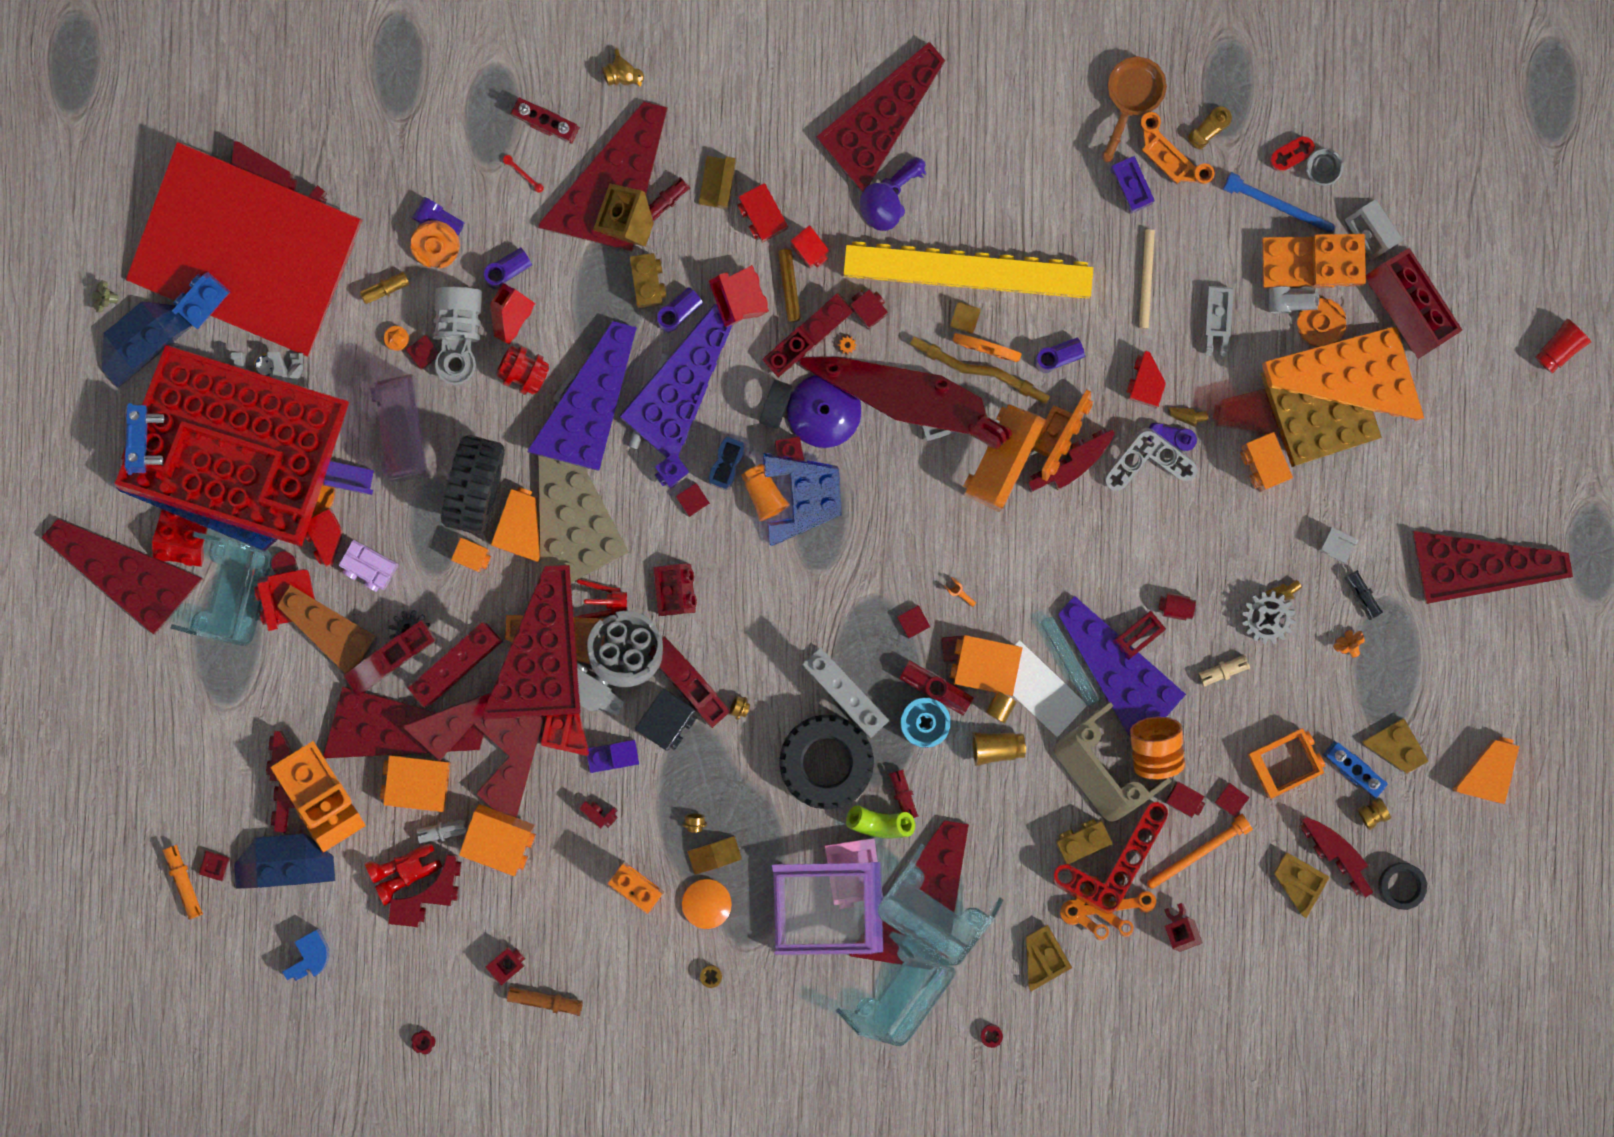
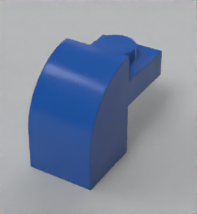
(315, 954)

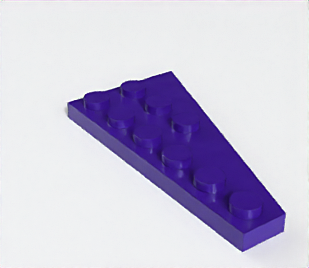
(674, 393)
(584, 416)
(1130, 685)

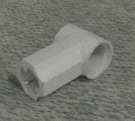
(1287, 299)

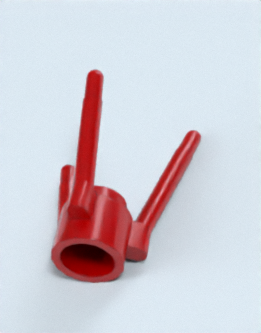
(615, 601)

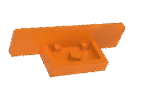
(1057, 432)

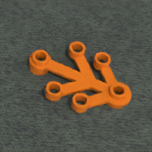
(1085, 910)

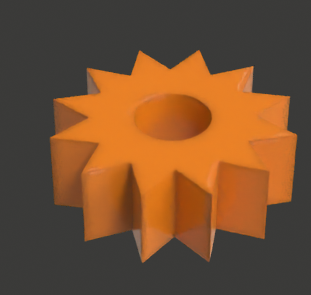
(847, 340)

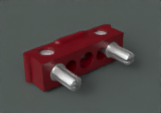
(566, 130)

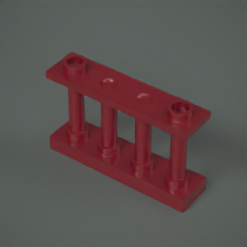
(455, 664)

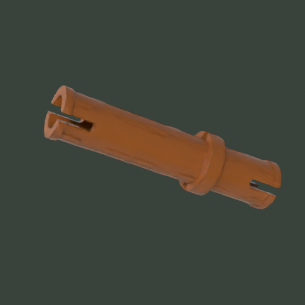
(547, 1001)

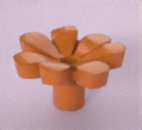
(1349, 643)

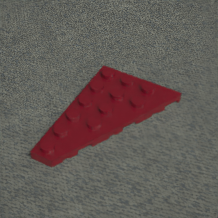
(622, 162)
(942, 867)

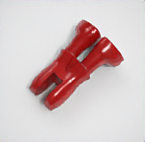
(408, 868)

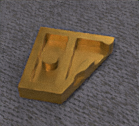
(1398, 746)
(1300, 882)
(1044, 958)

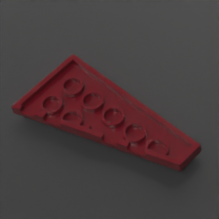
(872, 125)

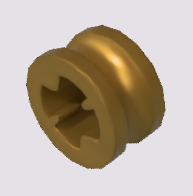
(703, 977)

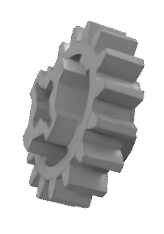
(1259, 624)

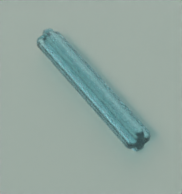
(1069, 661)

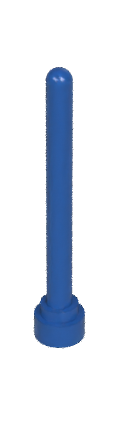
(1236, 185)

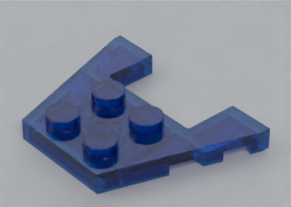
(813, 495)

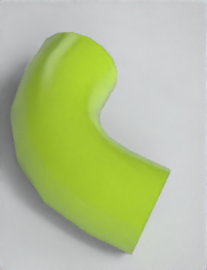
(880, 824)

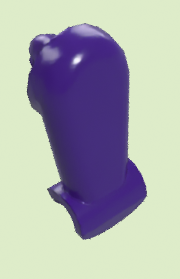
(909, 170)
(1181, 438)

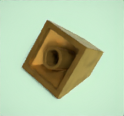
(625, 215)

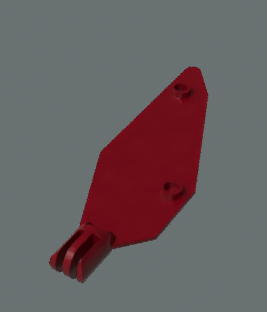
(911, 396)

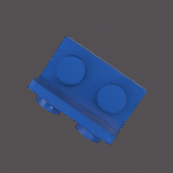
(201, 299)

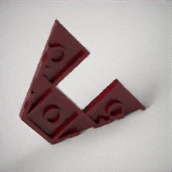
(512, 735)

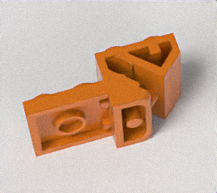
(1314, 261)
(318, 796)

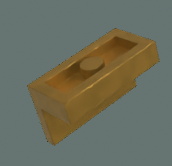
(717, 182)

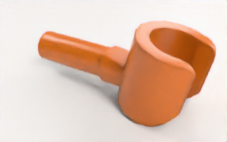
(957, 590)

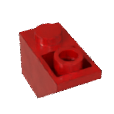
(509, 312)
(1148, 383)
(326, 536)

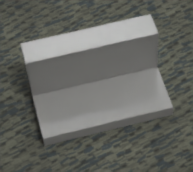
(1377, 227)

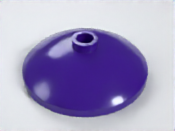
(818, 428)

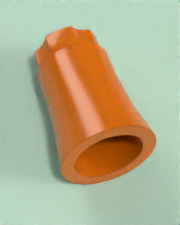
(764, 493)

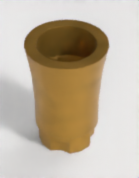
(997, 747)

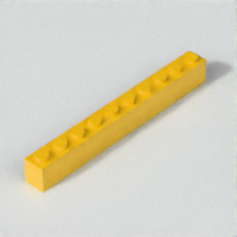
(968, 271)

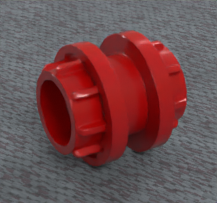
(522, 370)

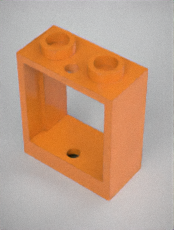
(1263, 774)
(645, 892)

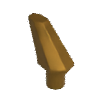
(1188, 415)
(1287, 591)

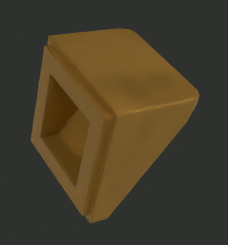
(965, 317)

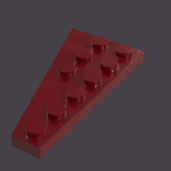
(1471, 567)
(132, 579)
(374, 728)

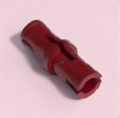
(668, 198)
(903, 793)

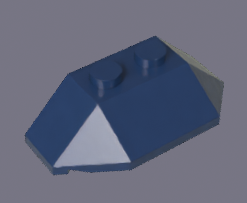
(139, 339)
(283, 862)

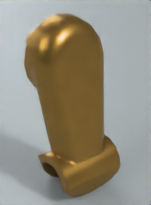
(1213, 124)

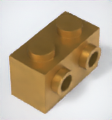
(646, 280)
(1083, 842)

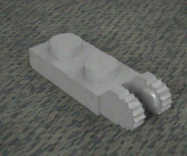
(1218, 317)

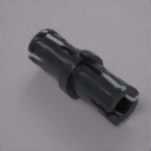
(1363, 595)

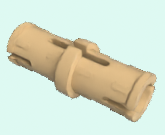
(1224, 670)

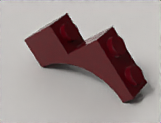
(442, 892)

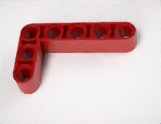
(1121, 867)

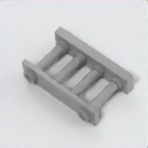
(845, 692)

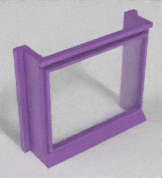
(827, 908)

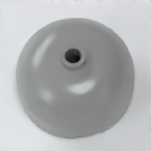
(624, 656)

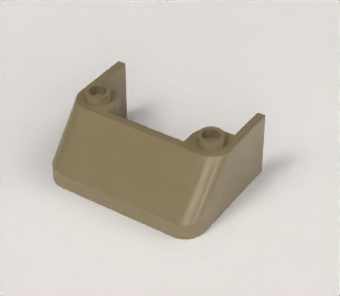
(1091, 776)

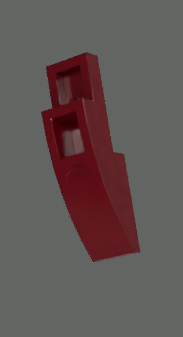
(808, 335)
(1081, 458)
(389, 657)
(690, 684)
(280, 749)
(1331, 846)

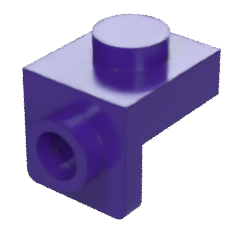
(670, 471)

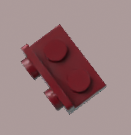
(675, 589)

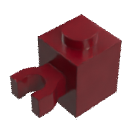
(1182, 931)

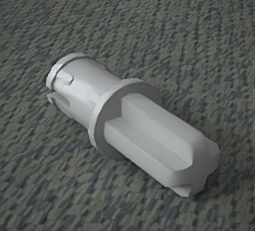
(442, 831)

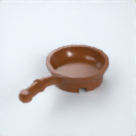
(1135, 88)

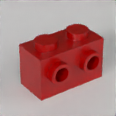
(762, 212)

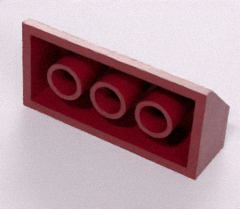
(1413, 303)

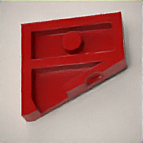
(565, 734)

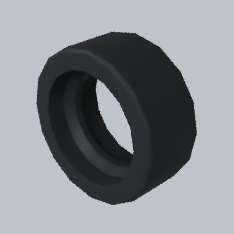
(776, 404)
(1421, 886)

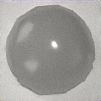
(1324, 166)

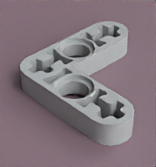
(1153, 451)

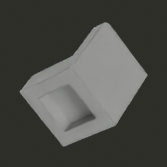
(1337, 544)

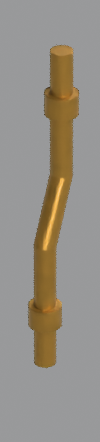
(1025, 387)

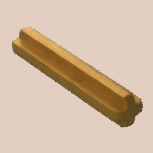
(789, 285)

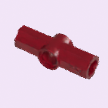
(921, 679)

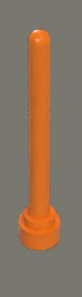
(1238, 827)

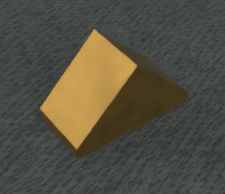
(714, 855)

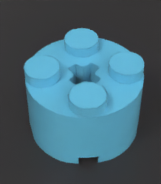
(939, 725)

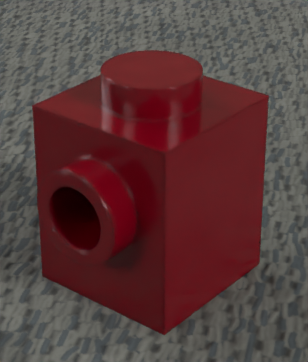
(869, 307)

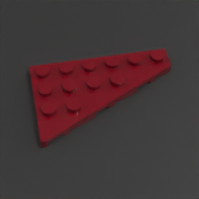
(542, 661)

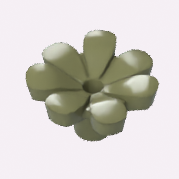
(103, 296)

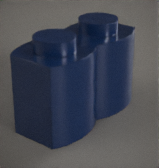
(729, 456)

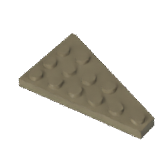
(574, 521)

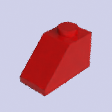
(810, 247)

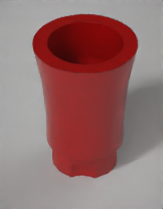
(1562, 346)

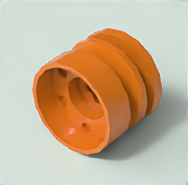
(1157, 747)

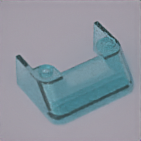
(234, 602)
(928, 921)
(905, 999)

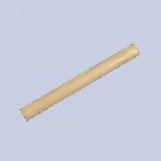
(1146, 279)

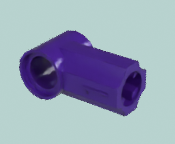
(431, 211)
(509, 267)
(680, 308)
(1061, 354)

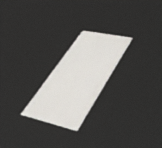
(1045, 693)

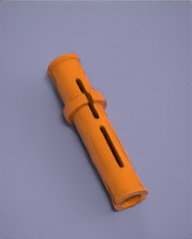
(182, 881)

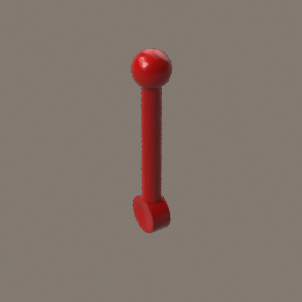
(508, 160)

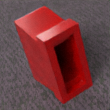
(739, 296)

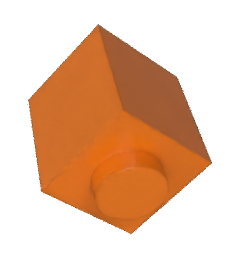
(471, 555)

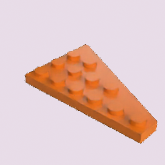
(1356, 371)

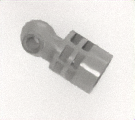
(456, 327)

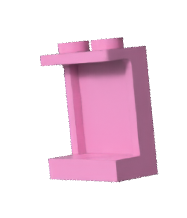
(852, 852)

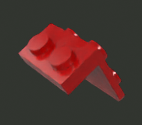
(175, 540)
(271, 590)

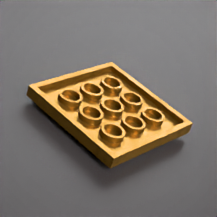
(1317, 426)

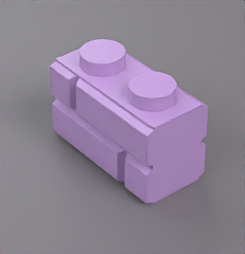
(368, 565)

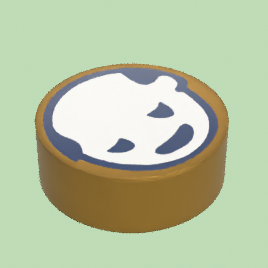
(263, 365)

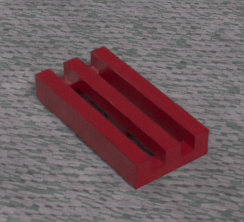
(1125, 646)

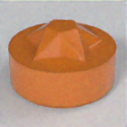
(396, 338)

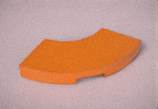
(986, 347)

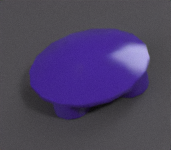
(881, 206)

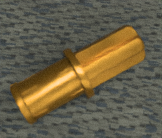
(384, 288)

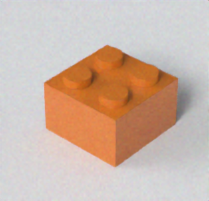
(1266, 462)

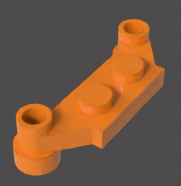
(1168, 157)

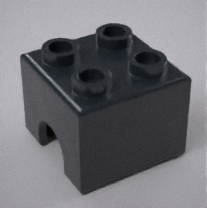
(666, 720)

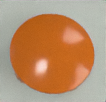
(706, 904)

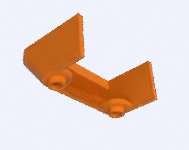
(1001, 467)

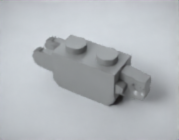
(596, 694)

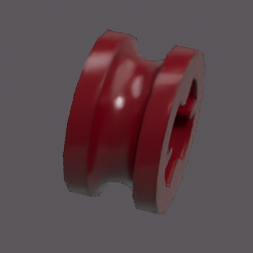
(991, 1044)

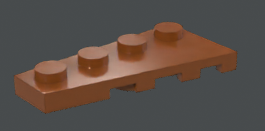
(333, 633)

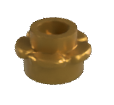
(739, 707)
(694, 822)

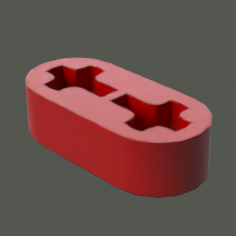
(1288, 149)

